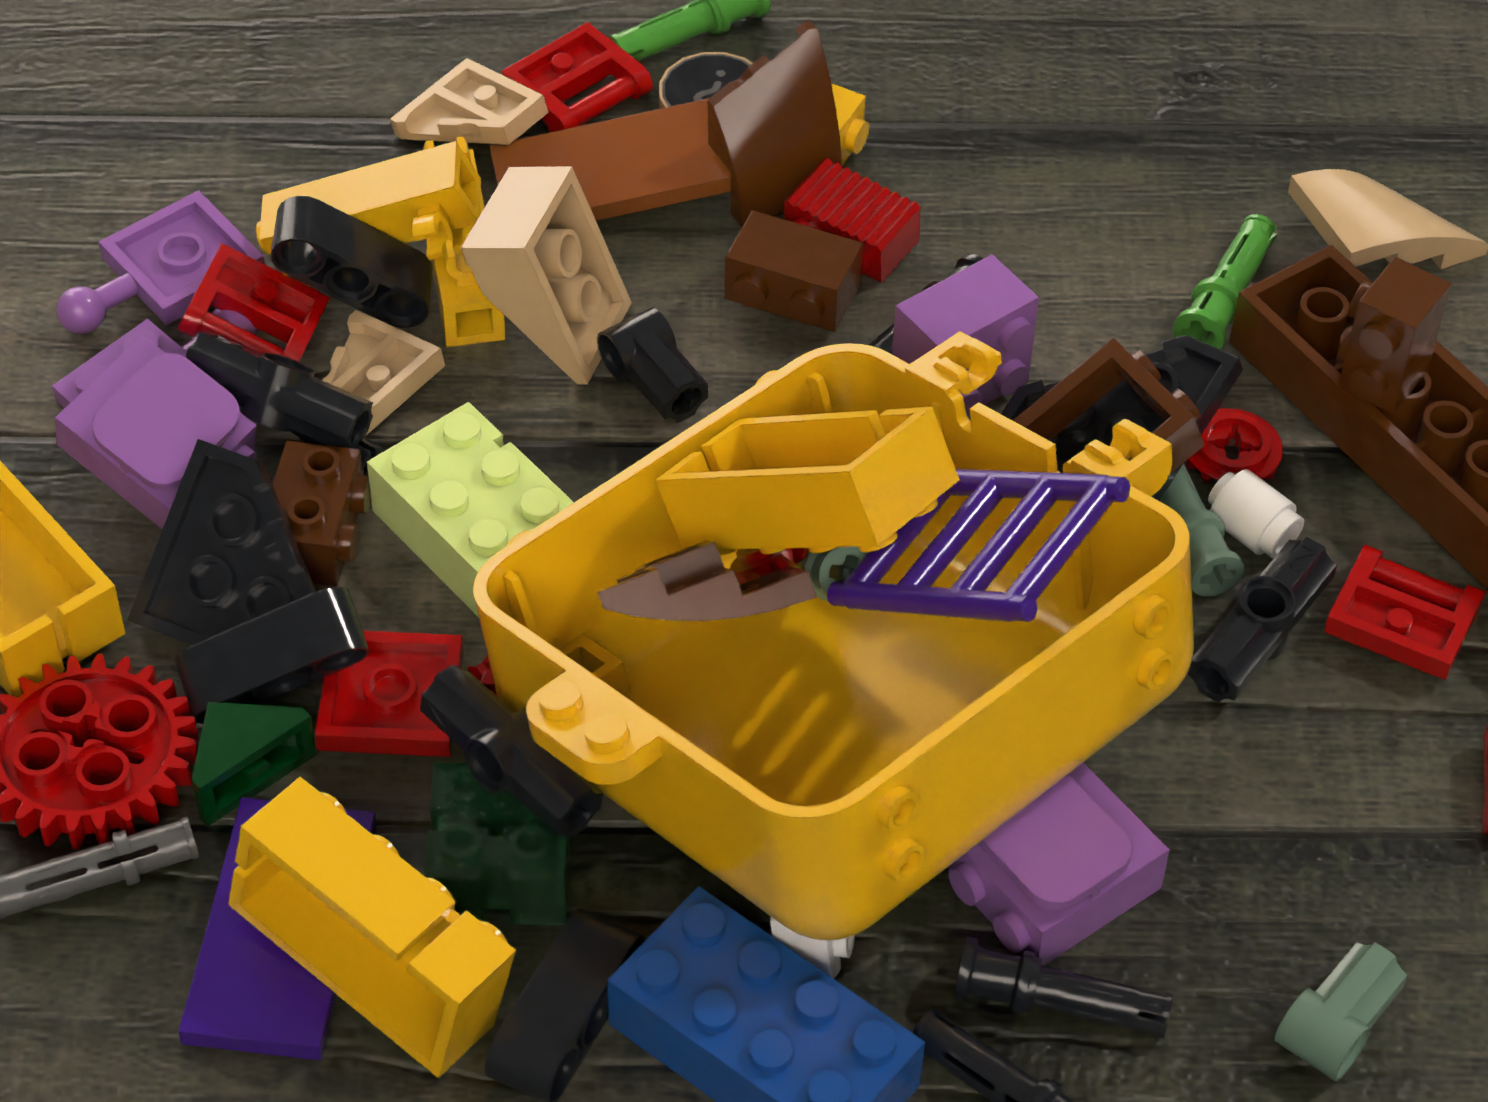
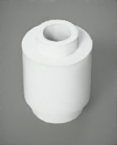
(1255, 512)

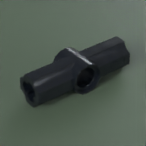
(283, 392)
(1261, 619)
(505, 755)

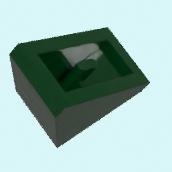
(246, 752)

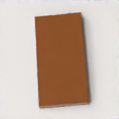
(630, 159)

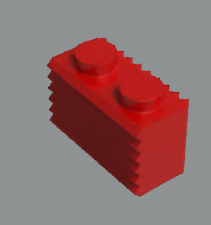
(857, 210)

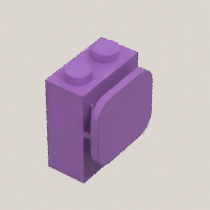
(143, 421)
(1061, 867)

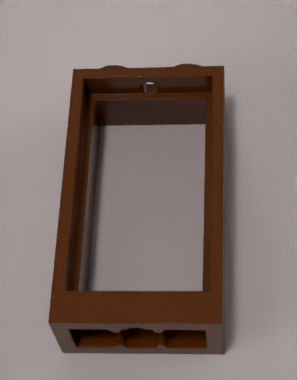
(1098, 377)

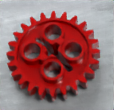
(87, 733)

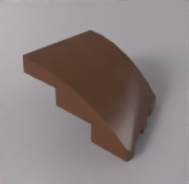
(775, 125)
(699, 588)

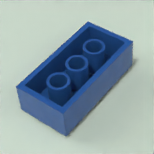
(755, 1016)

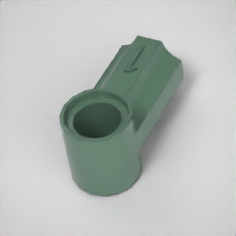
(1336, 1020)

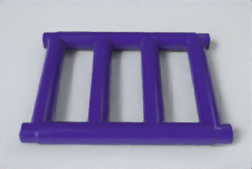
(968, 594)

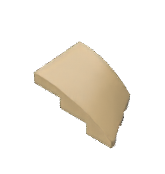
(1376, 223)

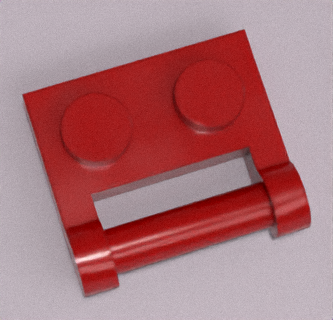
(574, 65)
(262, 296)
(1404, 613)

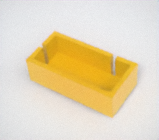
(810, 481)
(49, 592)
(370, 925)

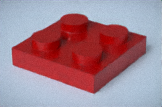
(379, 698)

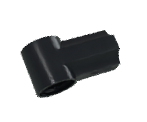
(648, 355)

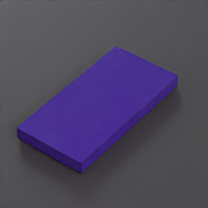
(246, 986)

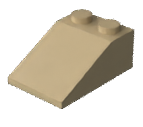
(548, 265)

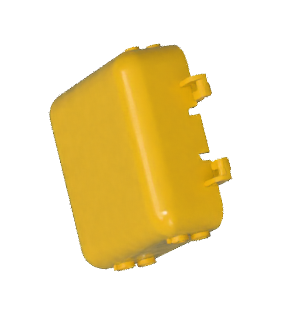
(829, 746)

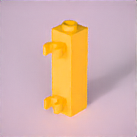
(403, 197)
(463, 309)

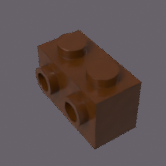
(793, 270)
(1392, 334)
(321, 498)

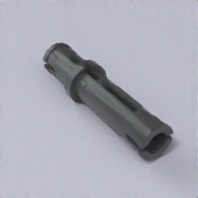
(174, 845)

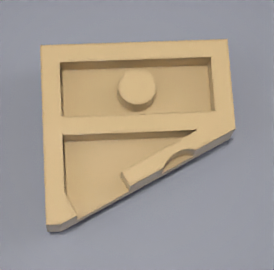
(471, 105)
(382, 364)

